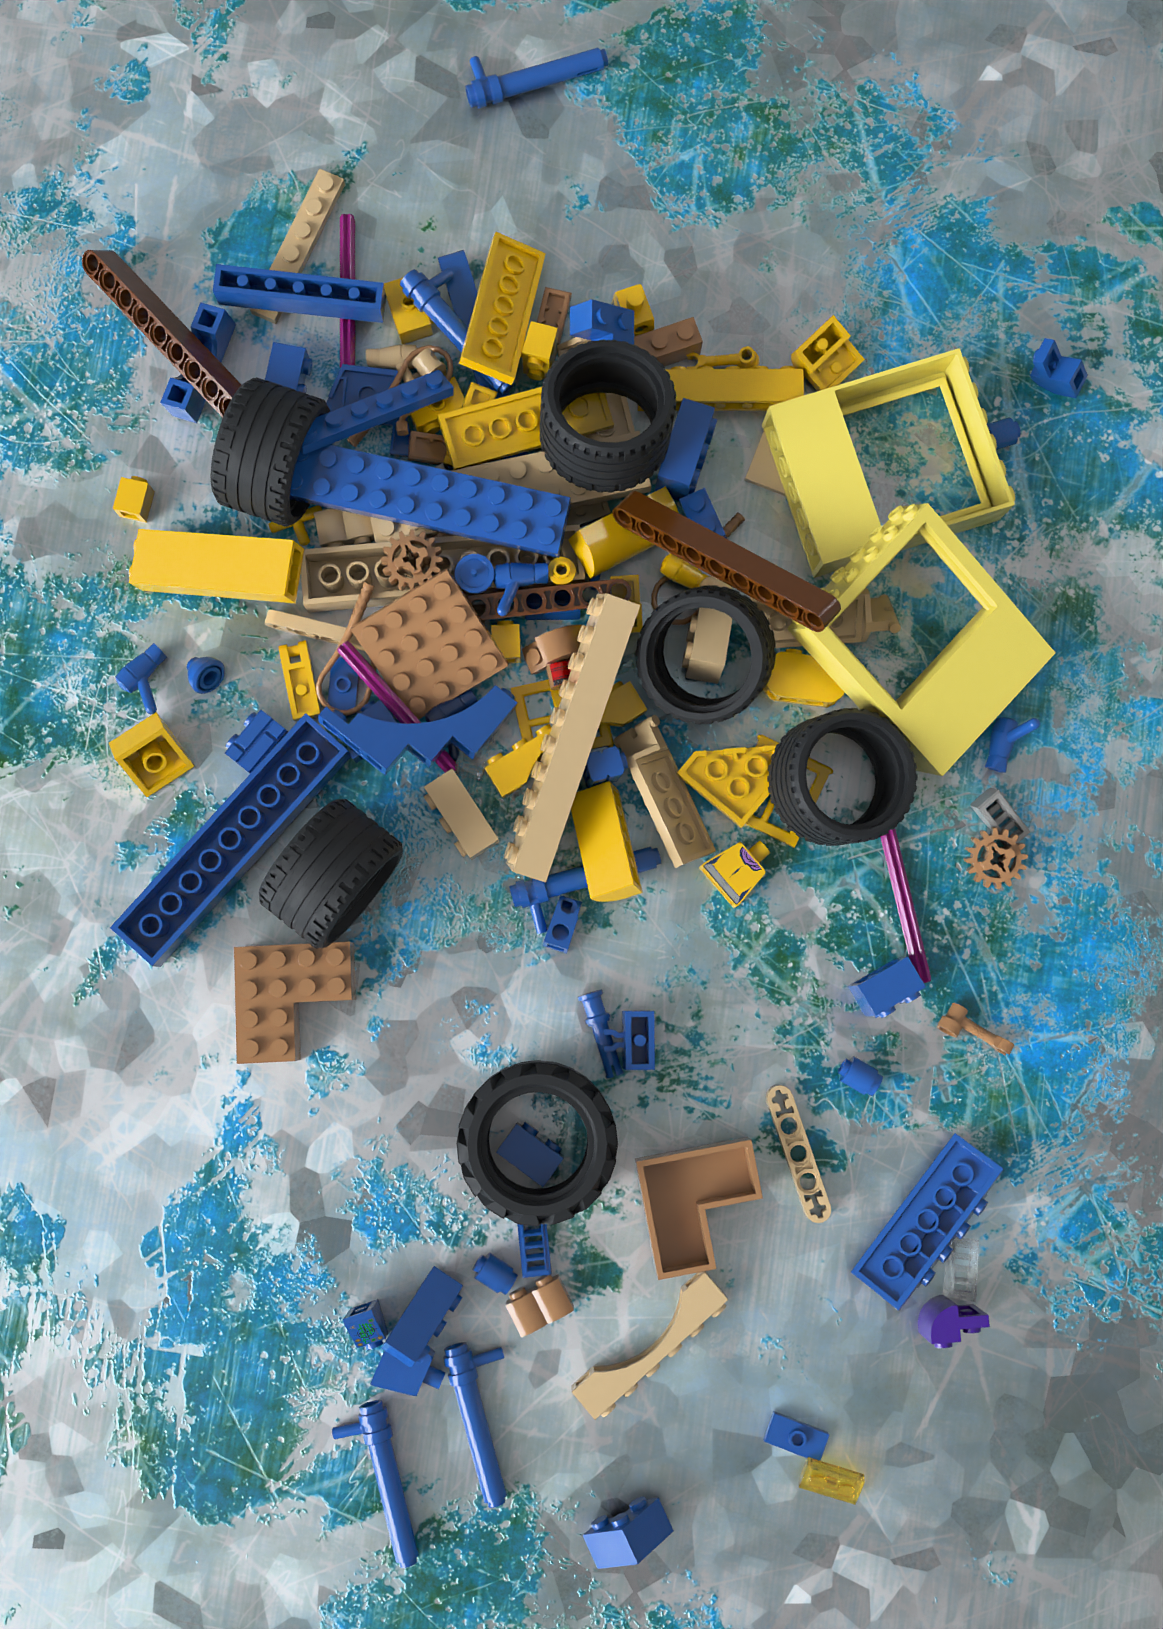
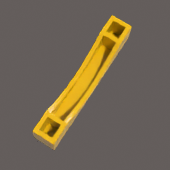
(513, 770)

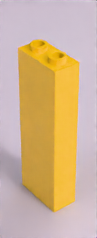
(216, 565)

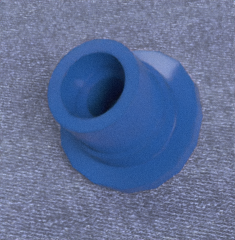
(474, 573)

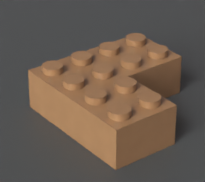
(271, 986)
(678, 1191)

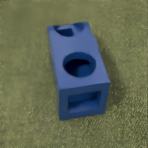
(562, 924)

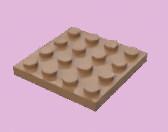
(430, 644)

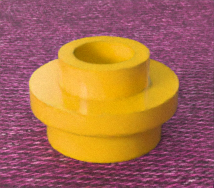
(565, 578)

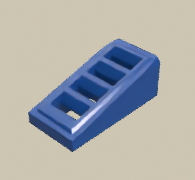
(540, 1270)

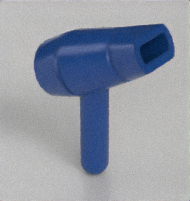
(515, 575)
(136, 675)
(1002, 739)

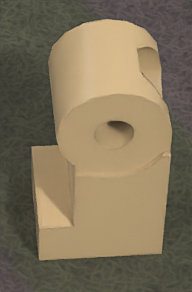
(426, 363)

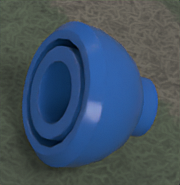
(205, 674)

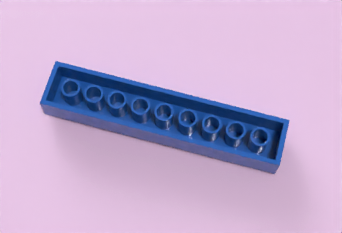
(432, 499)
(231, 841)

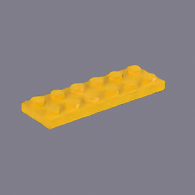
(502, 308)
(513, 426)

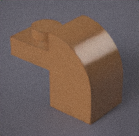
(552, 648)

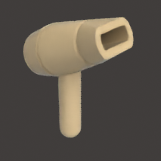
(391, 358)

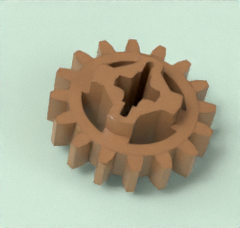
(401, 564)
(1006, 852)

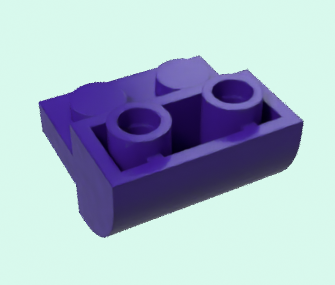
(943, 1319)

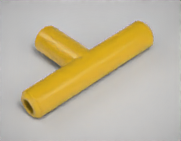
(299, 527)

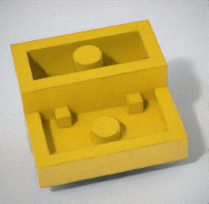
(827, 355)

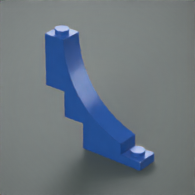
(386, 742)

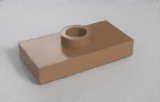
(554, 309)
(427, 448)

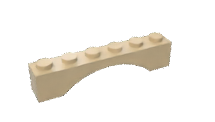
(607, 1383)

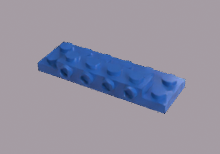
(928, 1222)

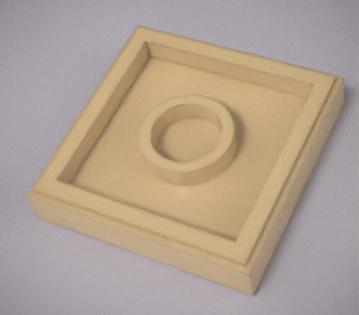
(763, 469)

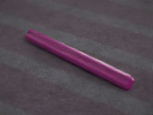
(347, 271)
(386, 695)
(905, 904)

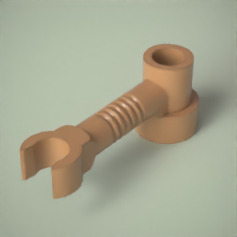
(956, 1020)

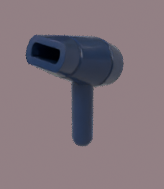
(448, 709)

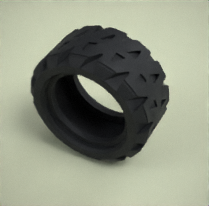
(527, 1204)

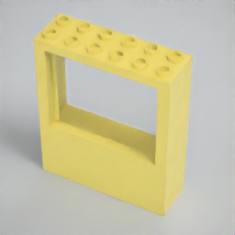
(825, 476)
(971, 675)

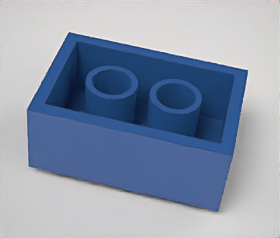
(687, 449)

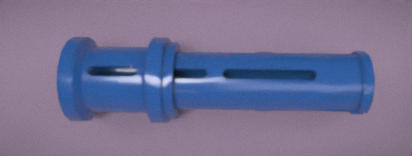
(597, 1019)

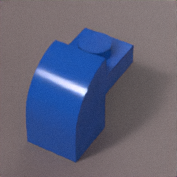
(1057, 373)

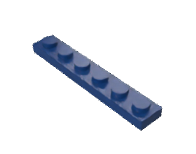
(376, 410)

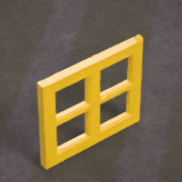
(525, 724)
(761, 824)

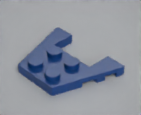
(360, 382)

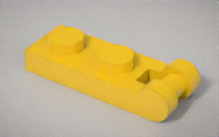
(299, 680)

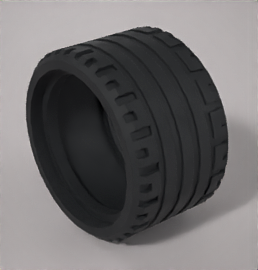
(614, 369)
(260, 450)
(667, 692)
(892, 767)
(330, 872)

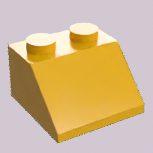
(150, 754)

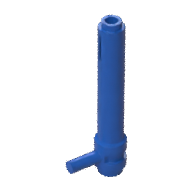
(496, 88)
(428, 300)
(534, 892)
(463, 1378)
(378, 1436)

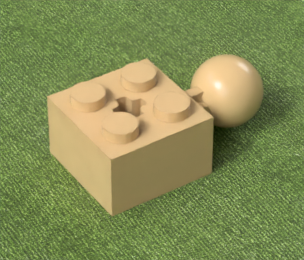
(707, 641)

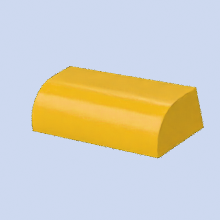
(609, 544)
(605, 844)

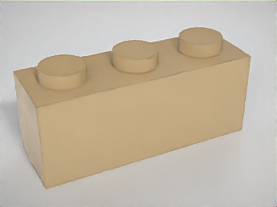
(460, 815)

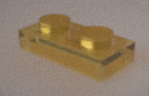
(831, 1480)

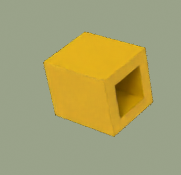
(134, 498)
(507, 638)

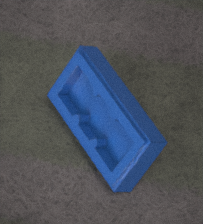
(343, 686)
(796, 1436)

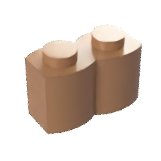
(539, 1305)

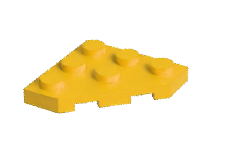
(731, 779)

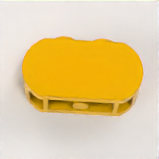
(801, 681)

